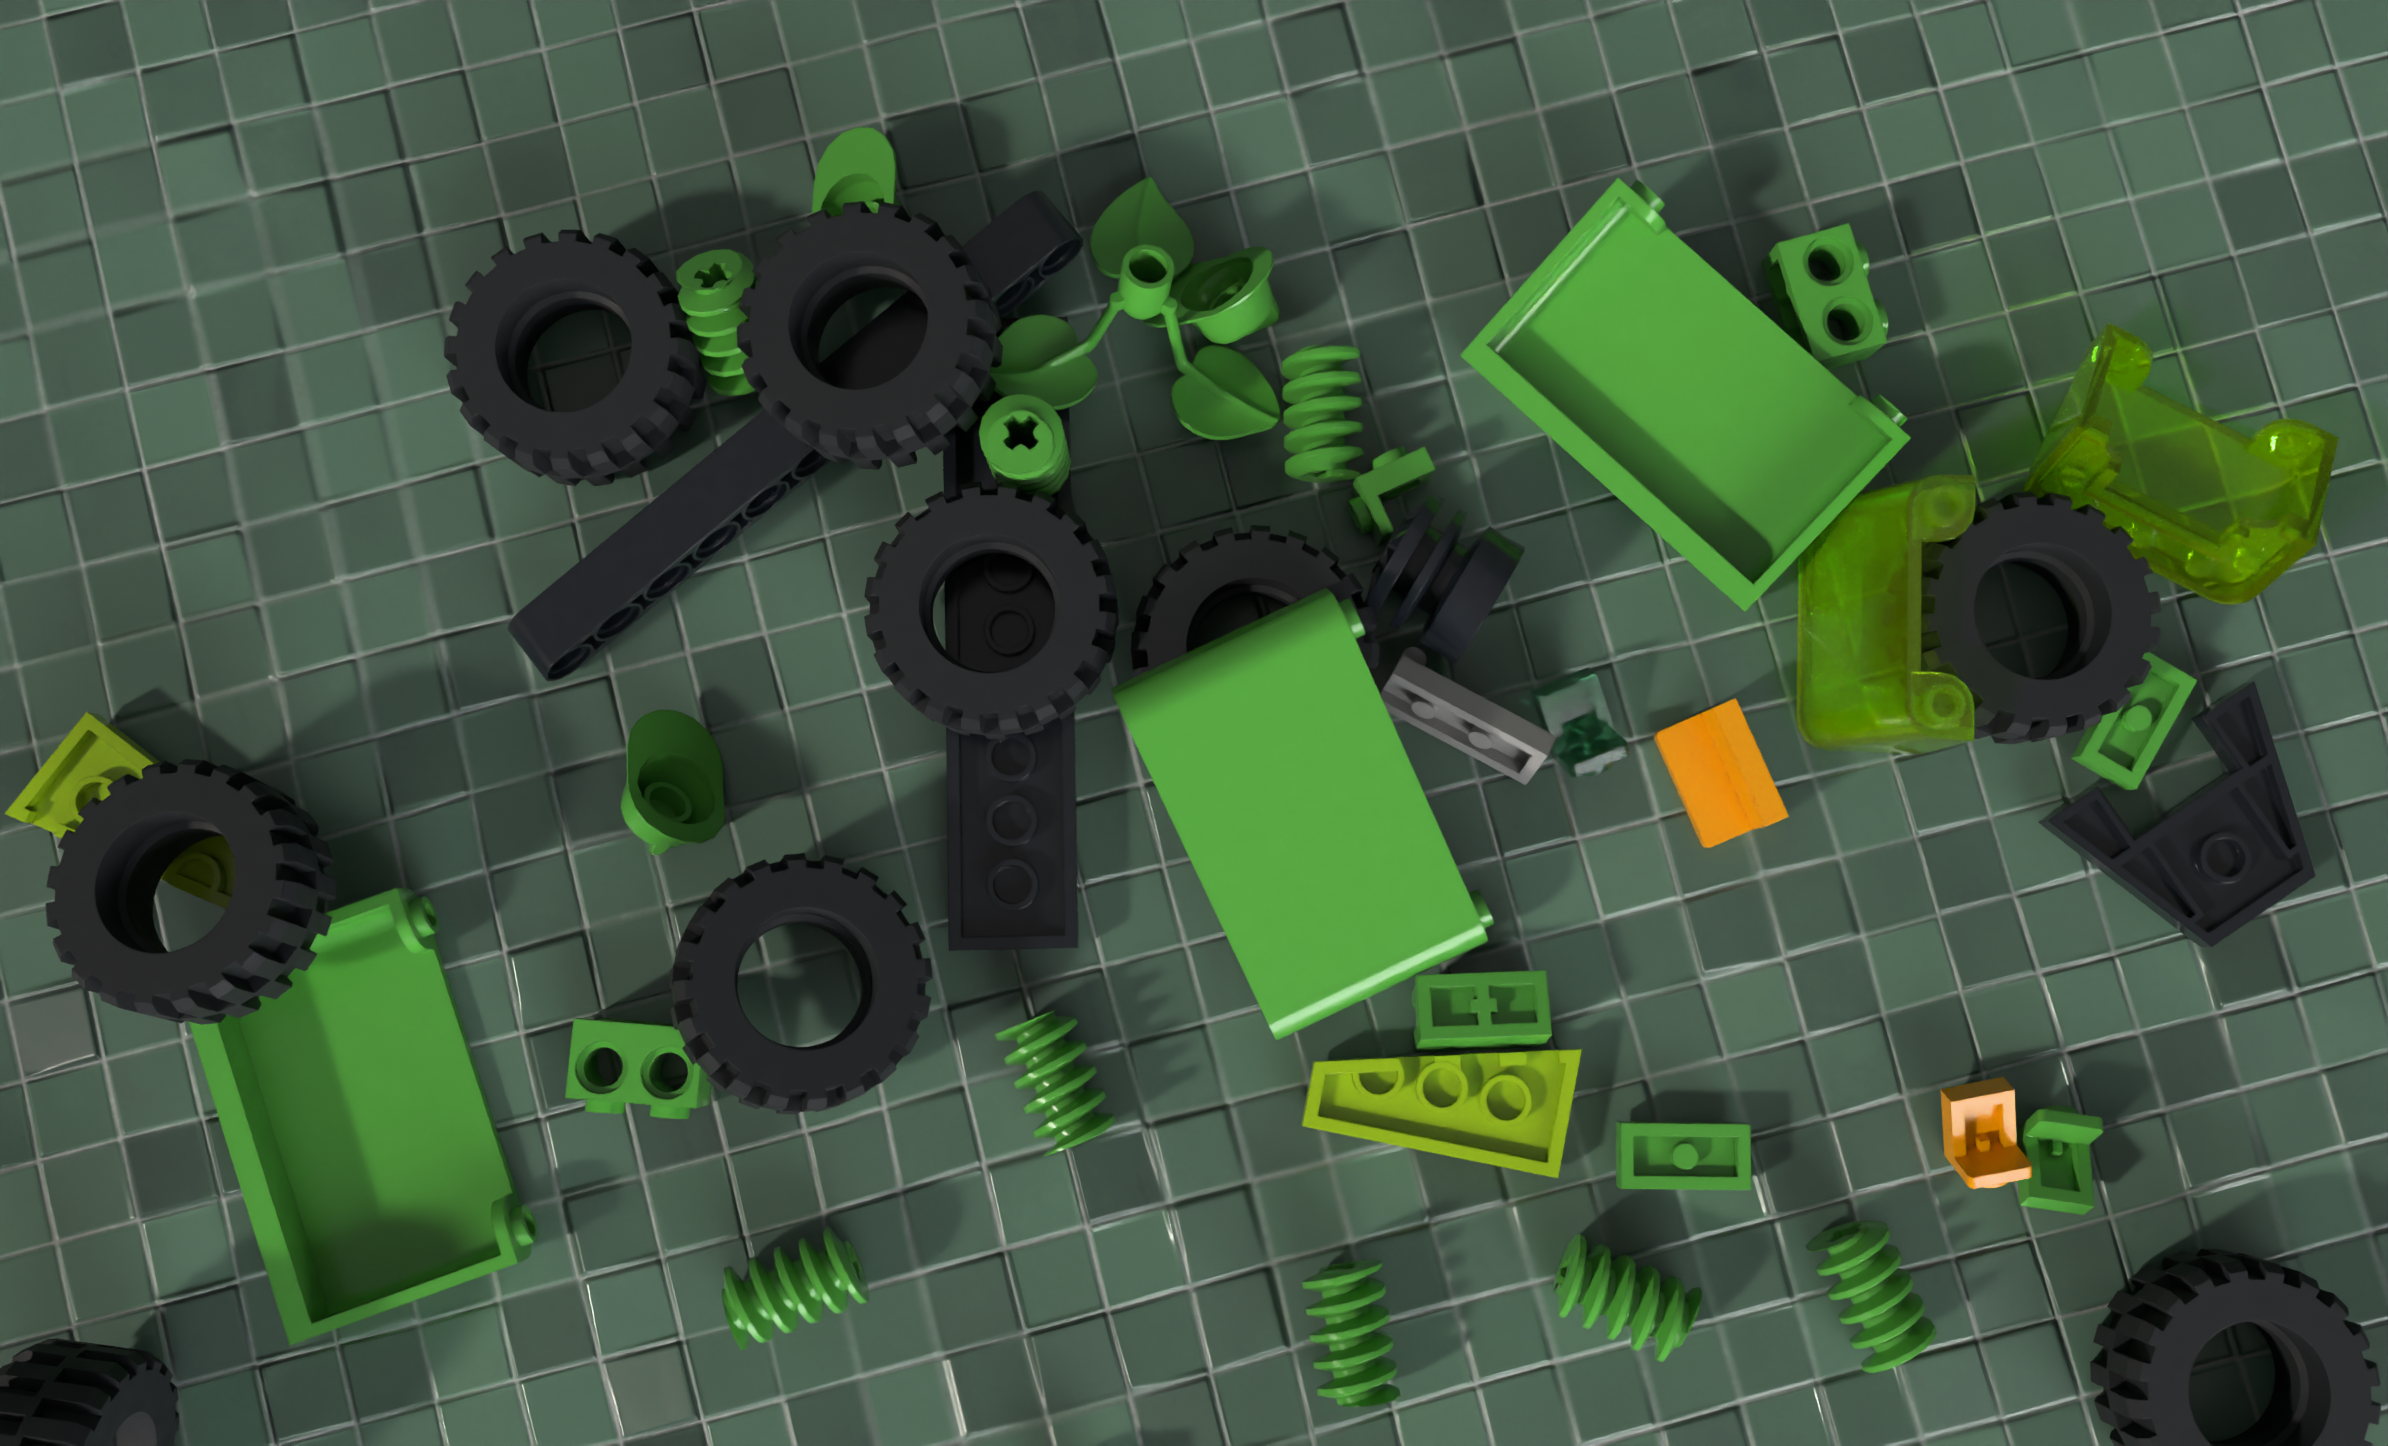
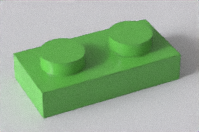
(2129, 739)
(1683, 1155)

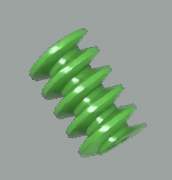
(711, 299)
(1319, 413)
(1025, 444)
(1056, 1080)
(792, 1289)
(1878, 1293)
(1625, 1297)
(1351, 1334)

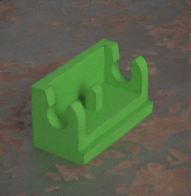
(1481, 1011)

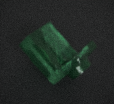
(1581, 720)

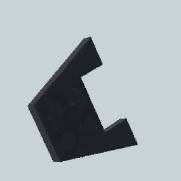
(2216, 853)

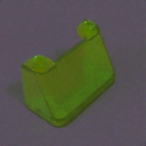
(2190, 492)
(1863, 624)

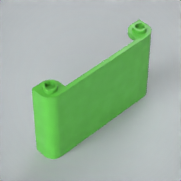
(1683, 395)
(1302, 812)
(364, 1126)

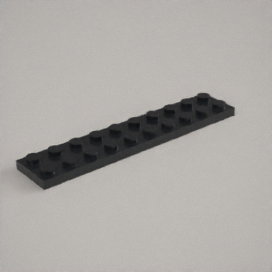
(1014, 795)

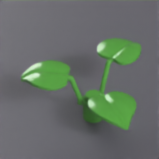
(1146, 249)

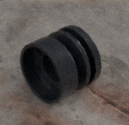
(1443, 577)

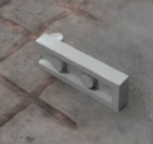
(1464, 718)

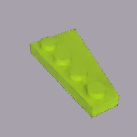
(82, 769)
(1465, 1106)

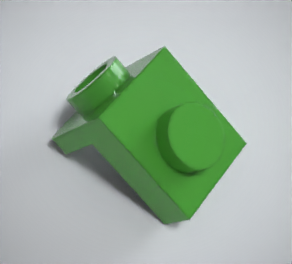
(1391, 476)
(2059, 1150)

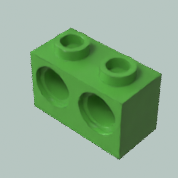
(1807, 302)
(642, 1051)

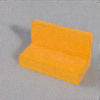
(1720, 774)

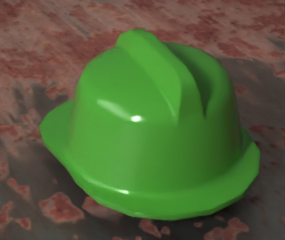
(856, 169)
(1225, 296)
(672, 782)

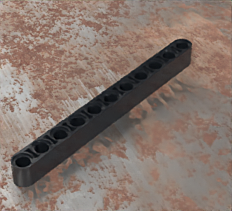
(764, 459)

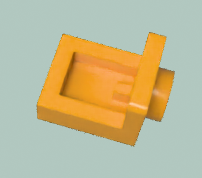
(1983, 1134)

